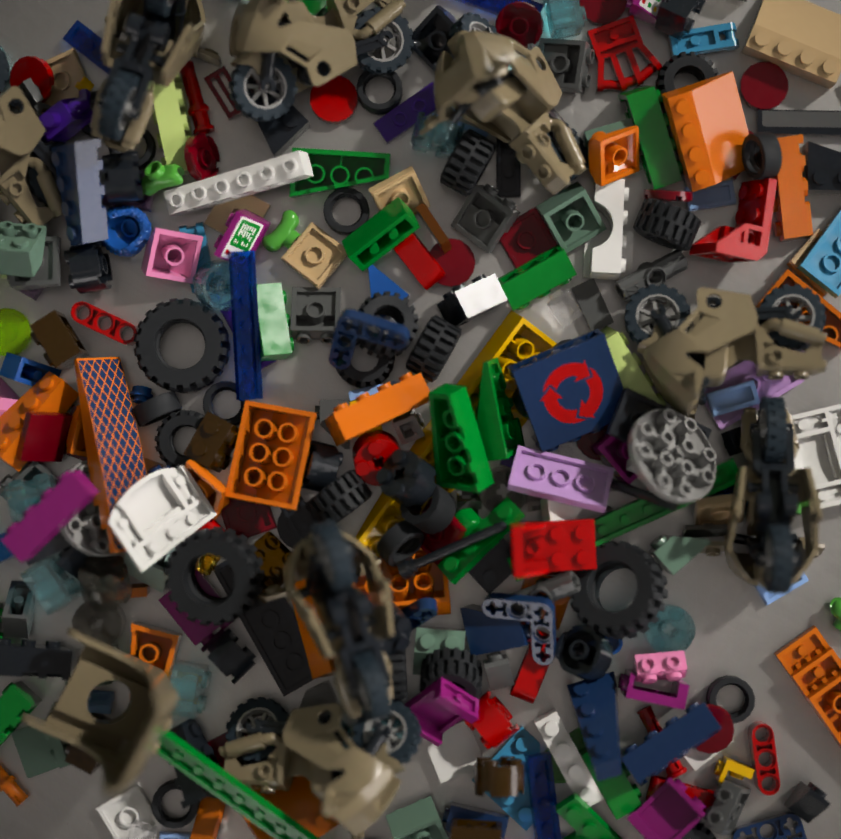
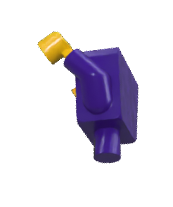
(68, 115)

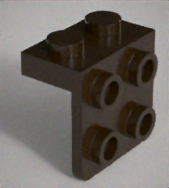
(213, 443)
(274, 556)

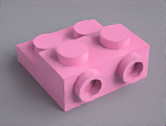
(660, 666)

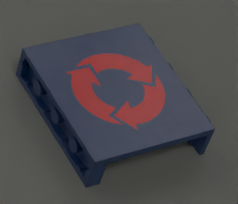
(569, 389)

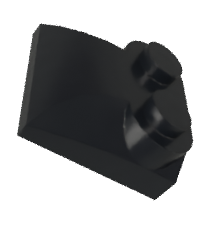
(432, 36)

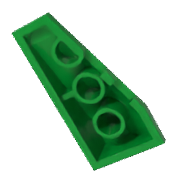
(495, 421)

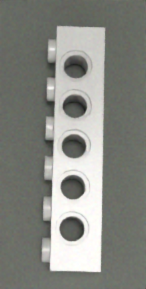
(238, 183)

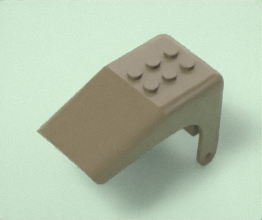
(123, 742)

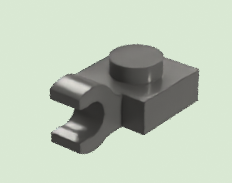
(34, 96)

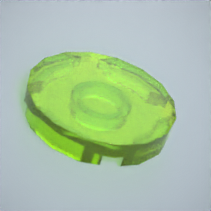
(14, 331)

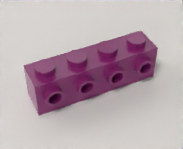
(49, 516)

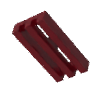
(215, 74)

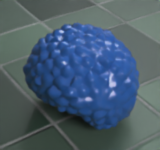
(127, 230)

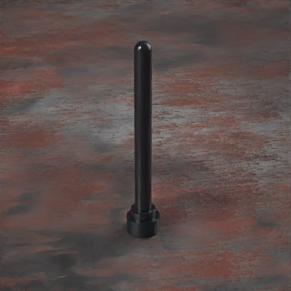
(642, 494)
(408, 567)

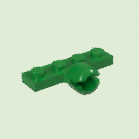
(461, 562)
(584, 820)

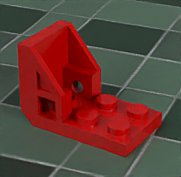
(752, 230)
(552, 546)

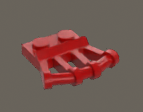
(615, 39)

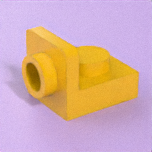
(737, 769)

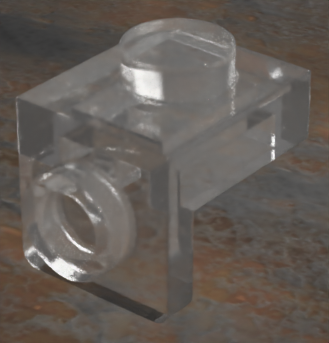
(564, 307)

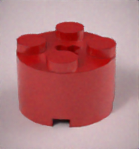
(372, 446)
(493, 722)

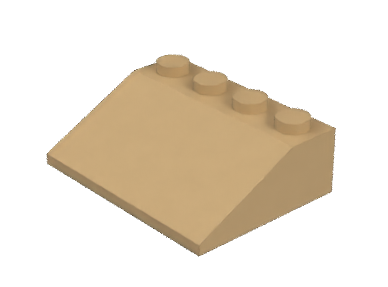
(797, 39)

